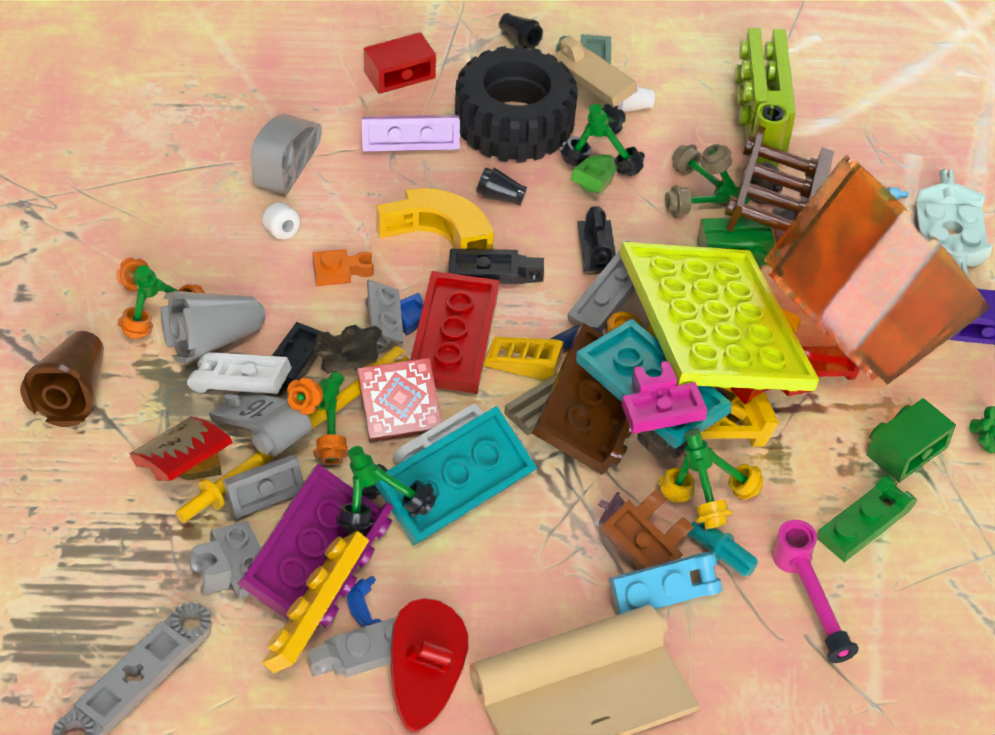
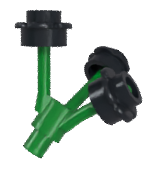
(603, 122)
(356, 516)

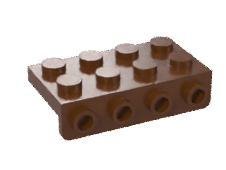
(583, 414)

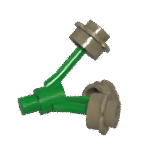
(715, 160)

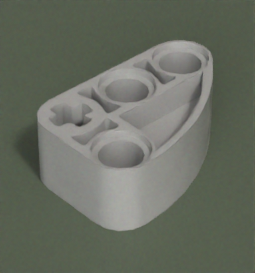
(283, 152)

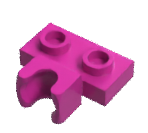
(661, 402)

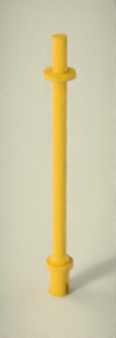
(213, 493)

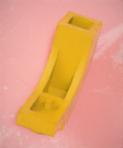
(438, 213)

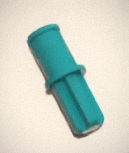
(724, 548)

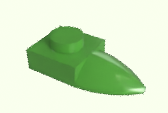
(595, 173)

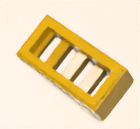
(545, 354)

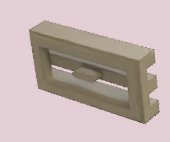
(529, 404)

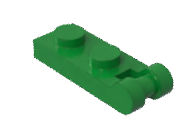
(865, 519)

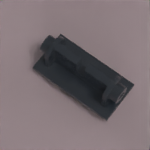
(596, 240)

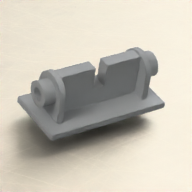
(385, 313)

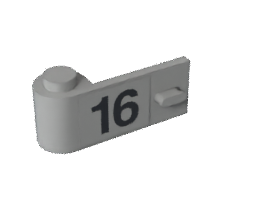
(270, 419)

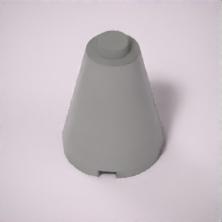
(207, 322)

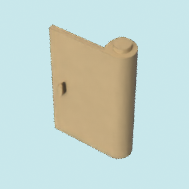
(586, 681)

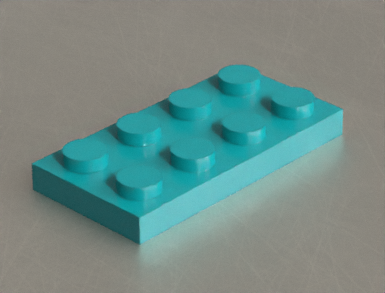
(628, 346)
(463, 471)

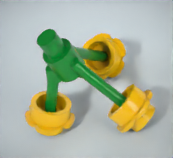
(678, 483)

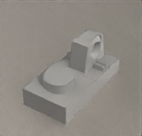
(263, 486)

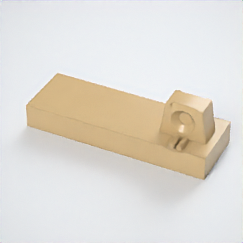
(595, 73)

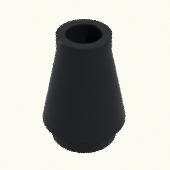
(522, 30)
(500, 187)

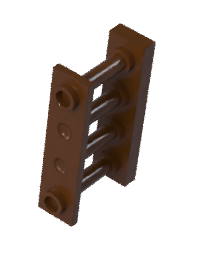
(815, 169)

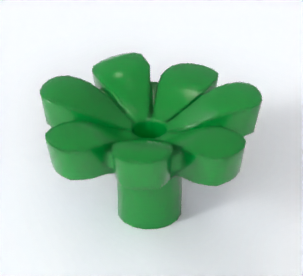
(986, 429)

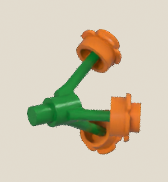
(138, 277)
(305, 397)

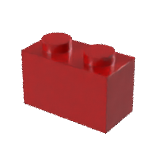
(399, 63)

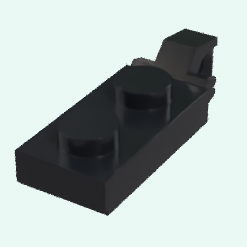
(497, 265)

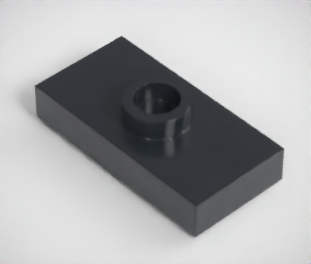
(299, 349)

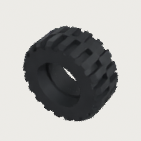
(515, 130)

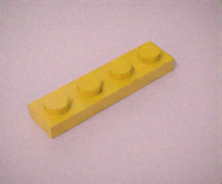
(309, 609)

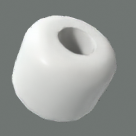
(281, 220)

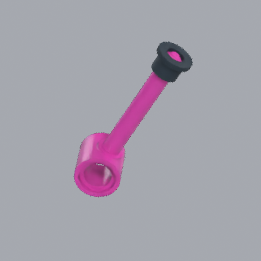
(799, 561)

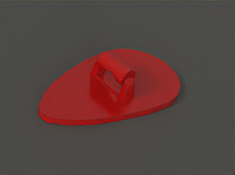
(426, 660)

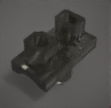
(349, 349)

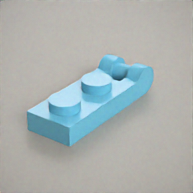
(665, 583)

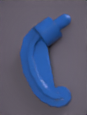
(357, 604)

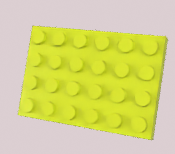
(717, 317)

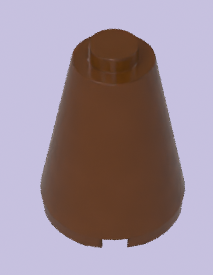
(65, 380)

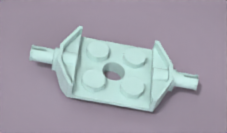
(955, 209)

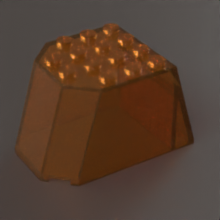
(872, 275)

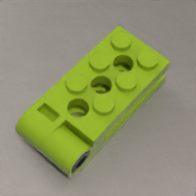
(766, 90)

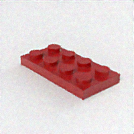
(456, 329)

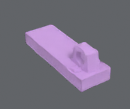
(411, 133)

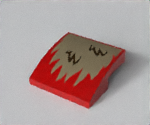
(181, 448)

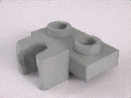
(225, 558)

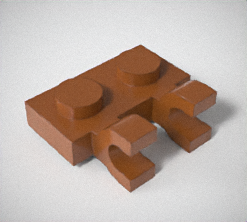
(640, 538)

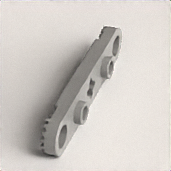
(153, 656)

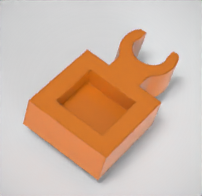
(337, 267)

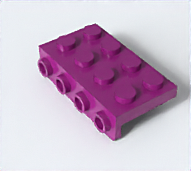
(300, 541)

